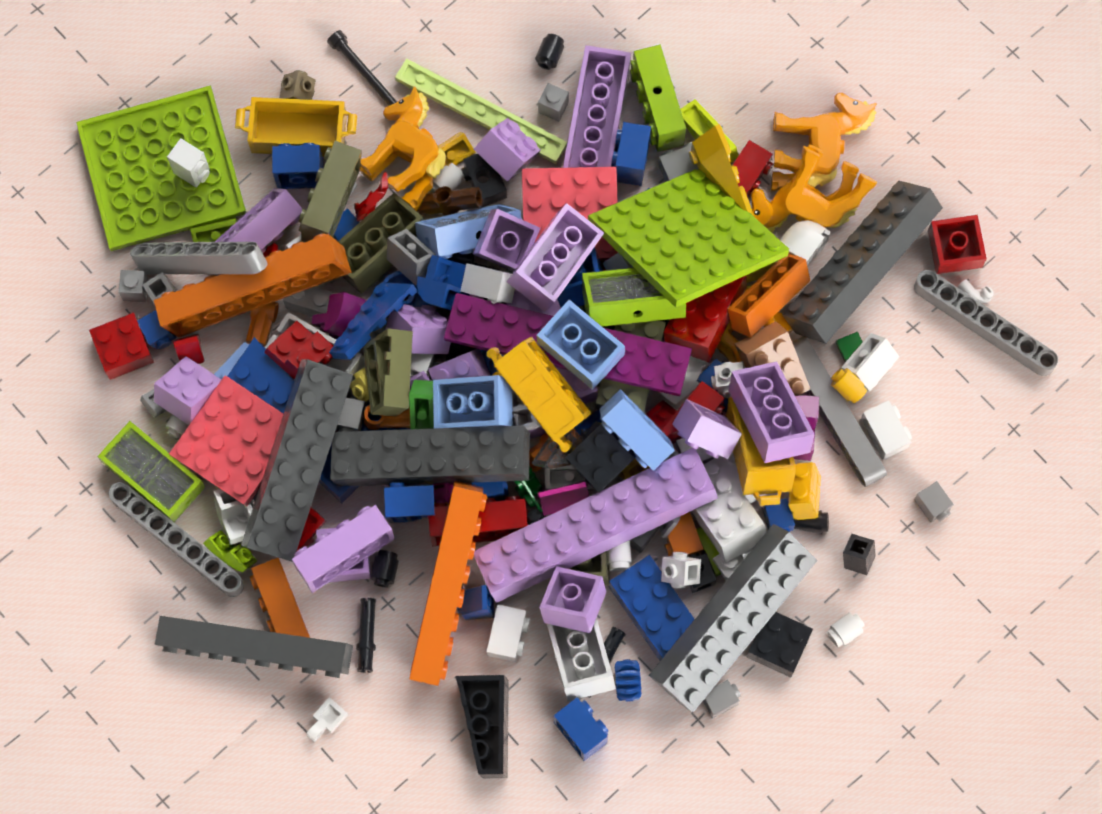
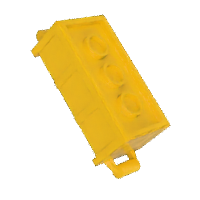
(295, 122)
(541, 389)
(754, 474)

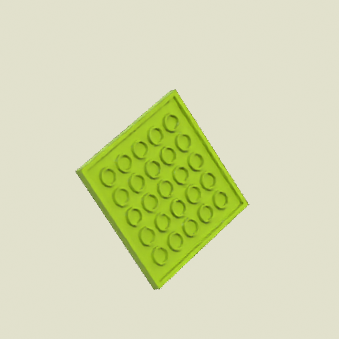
(134, 179)
(688, 237)

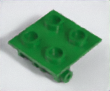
(527, 489)

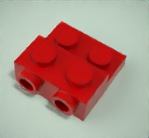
(299, 344)

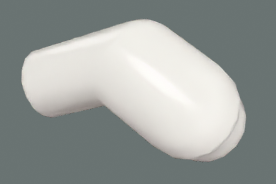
(982, 295)

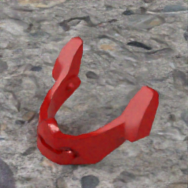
(368, 205)

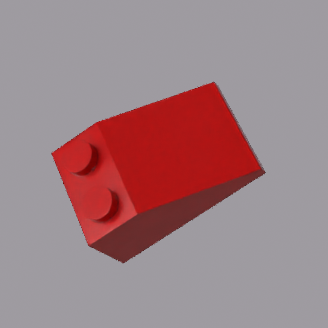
(702, 395)

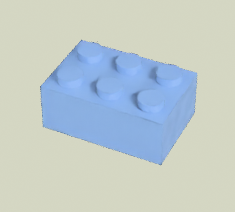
(580, 344)
(472, 402)
(635, 430)

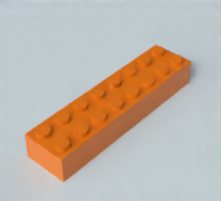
(234, 294)
(446, 583)

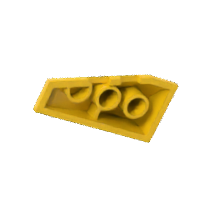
(713, 158)

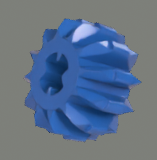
(627, 680)

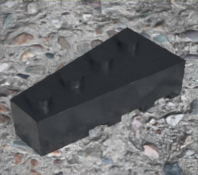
(486, 713)

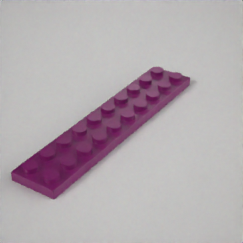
(489, 325)

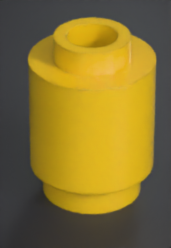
(848, 385)

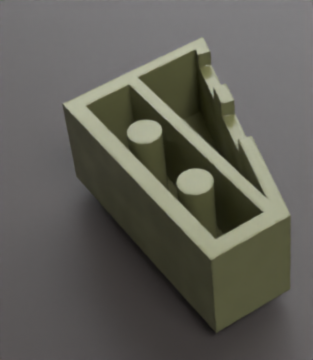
(389, 371)

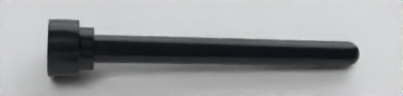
(339, 42)

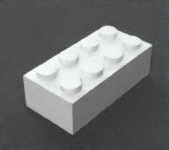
(581, 661)

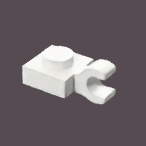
(327, 717)

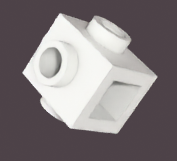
(723, 375)
(680, 570)

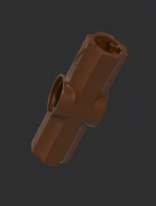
(450, 202)

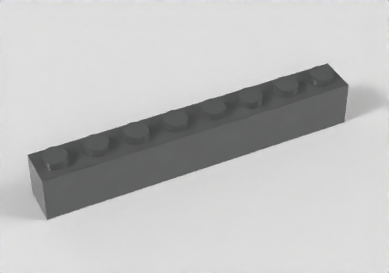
(254, 645)

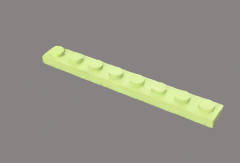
(475, 107)

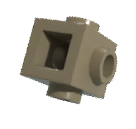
(297, 86)

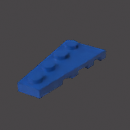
(370, 318)
(262, 376)

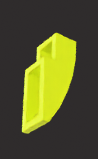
(700, 121)

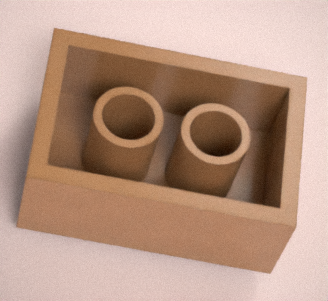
(774, 345)

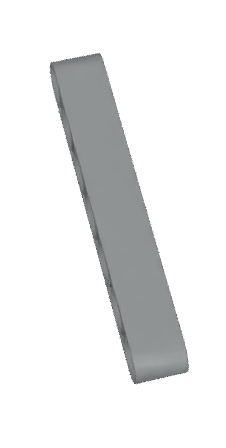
(199, 258)
(992, 333)
(839, 417)
(170, 529)

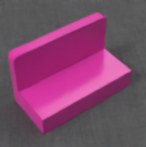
(562, 497)

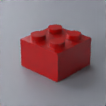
(957, 244)
(121, 346)

